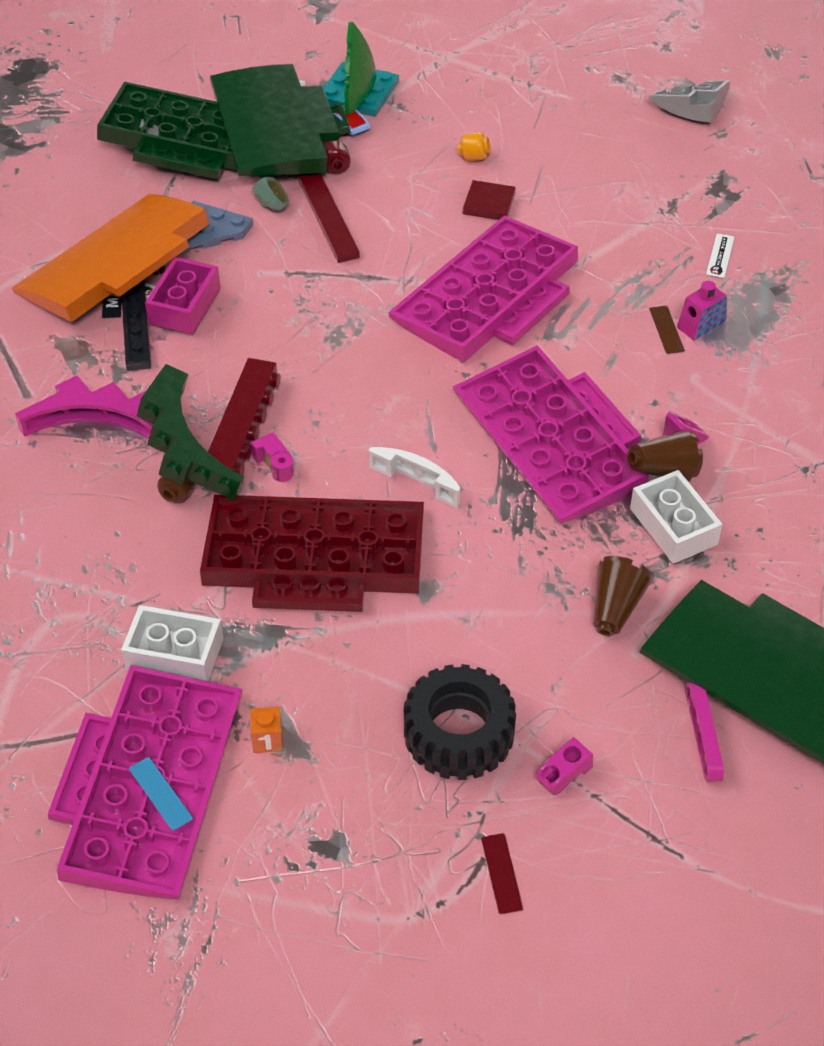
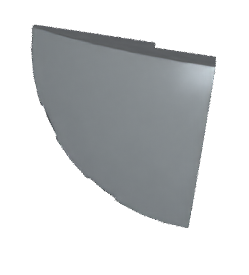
(693, 103)

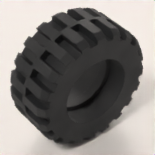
(457, 753)

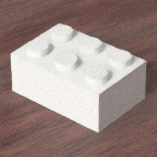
(675, 516)
(173, 642)

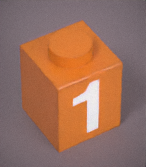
(266, 729)

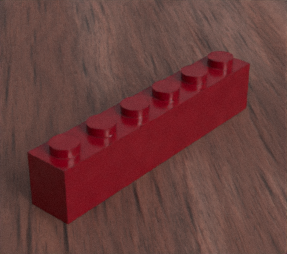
(245, 413)

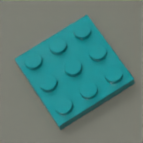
(382, 89)

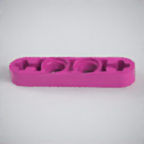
(705, 733)

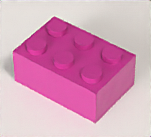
(183, 295)

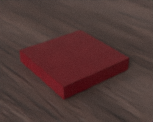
(489, 200)

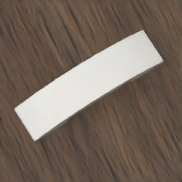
(416, 467)

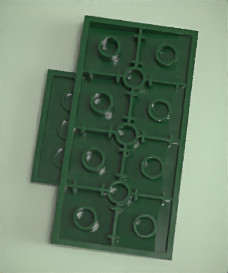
(274, 120)
(188, 136)
(750, 659)

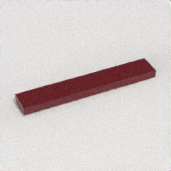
(329, 217)

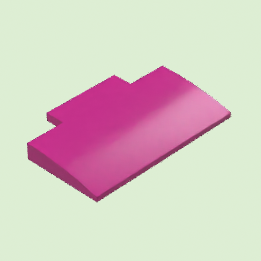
(489, 289)
(556, 433)
(116, 830)

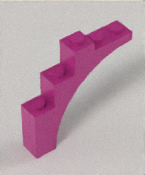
(78, 404)

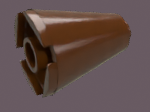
(667, 455)
(617, 592)

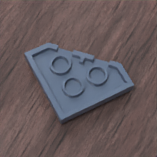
(221, 226)

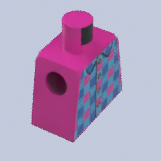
(703, 311)

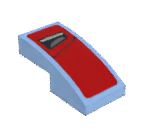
(355, 120)

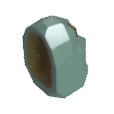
(270, 194)

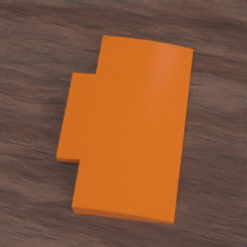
(114, 256)

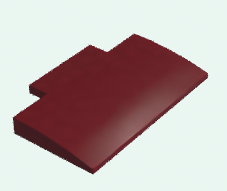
(313, 549)

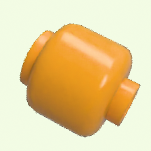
(474, 146)

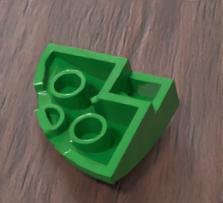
(360, 69)

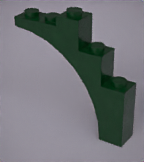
(170, 434)

